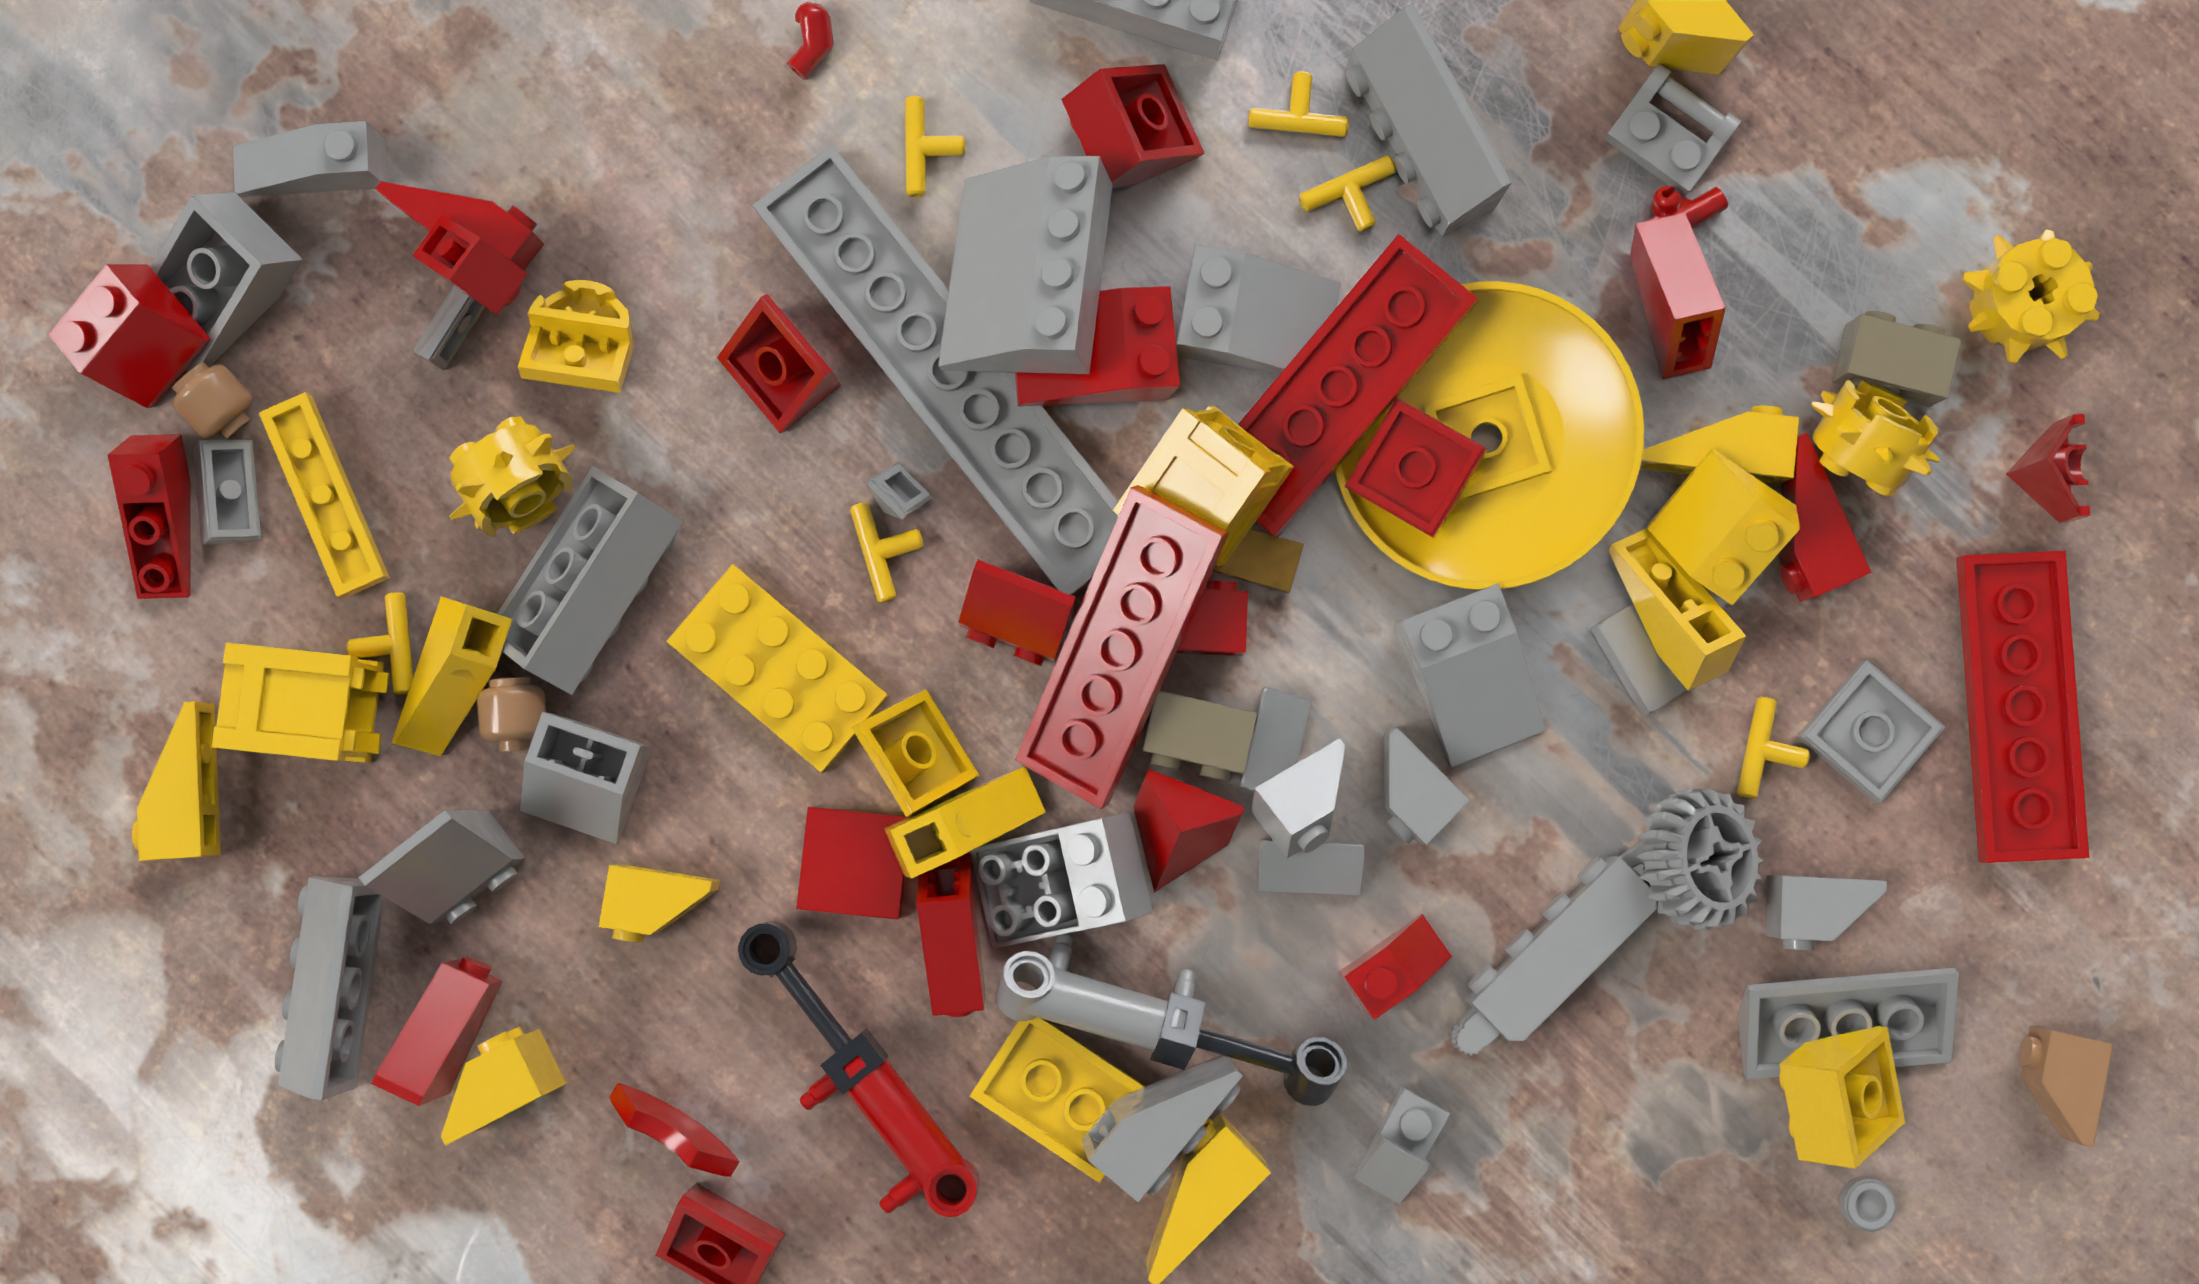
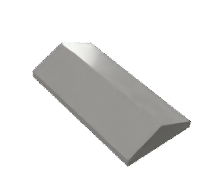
(1912, 1004)

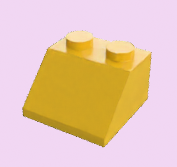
(1685, 34)
(1724, 526)
(505, 1077)
(1842, 1096)

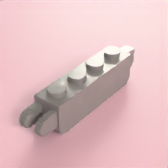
(1557, 954)

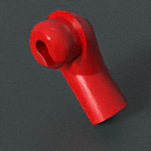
(816, 36)
(1668, 203)

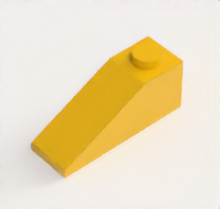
(1756, 441)
(1676, 611)
(181, 799)

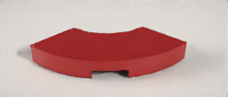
(674, 1129)

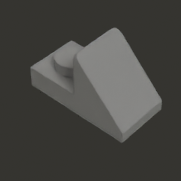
(1401, 1146)

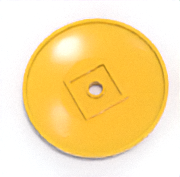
(1564, 452)

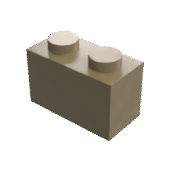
(1898, 357)
(1199, 734)

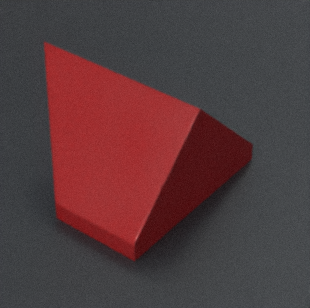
(2052, 468)
(1181, 825)

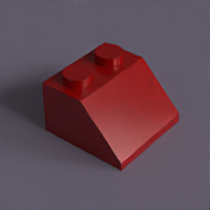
(1132, 122)
(130, 333)
(1016, 613)

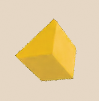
(915, 752)

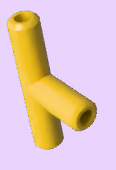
(1298, 117)
(921, 146)
(1349, 188)
(877, 551)
(394, 644)
(1761, 748)

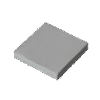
(1870, 731)

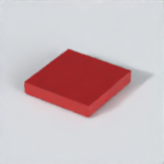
(1415, 467)
(850, 864)

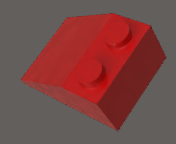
(1130, 355)

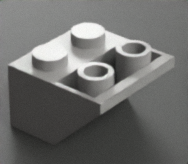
(582, 776)

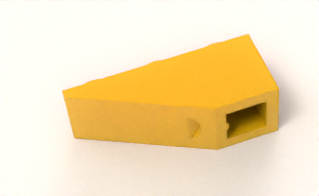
(450, 674)
(964, 822)

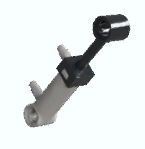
(1162, 1026)

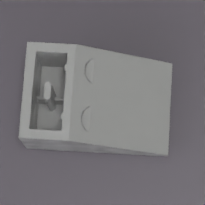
(1061, 881)
(1153, 1124)

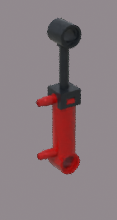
(873, 1085)

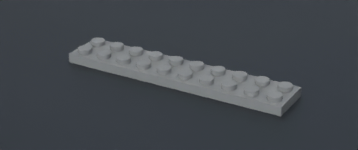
(898, 316)

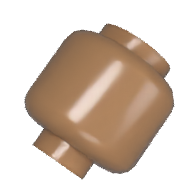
(212, 401)
(510, 712)

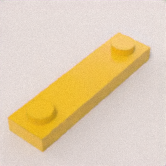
(324, 495)

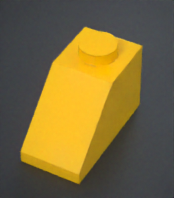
(649, 899)

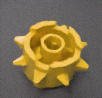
(2055, 279)
(1873, 436)
(509, 477)

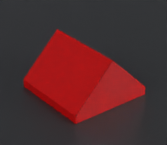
(777, 365)
(718, 1240)

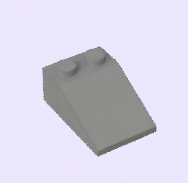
(224, 268)
(1250, 310)
(1472, 675)
(446, 866)

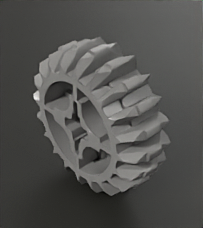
(1700, 859)

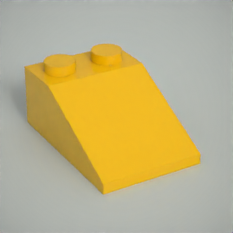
(1203, 1193)

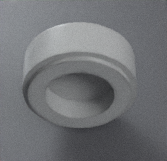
(1867, 1203)

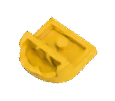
(578, 338)

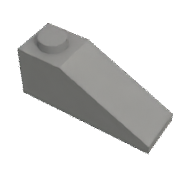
(311, 160)

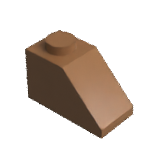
(2067, 1080)

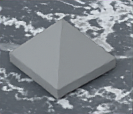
(898, 492)

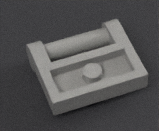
(1664, 144)

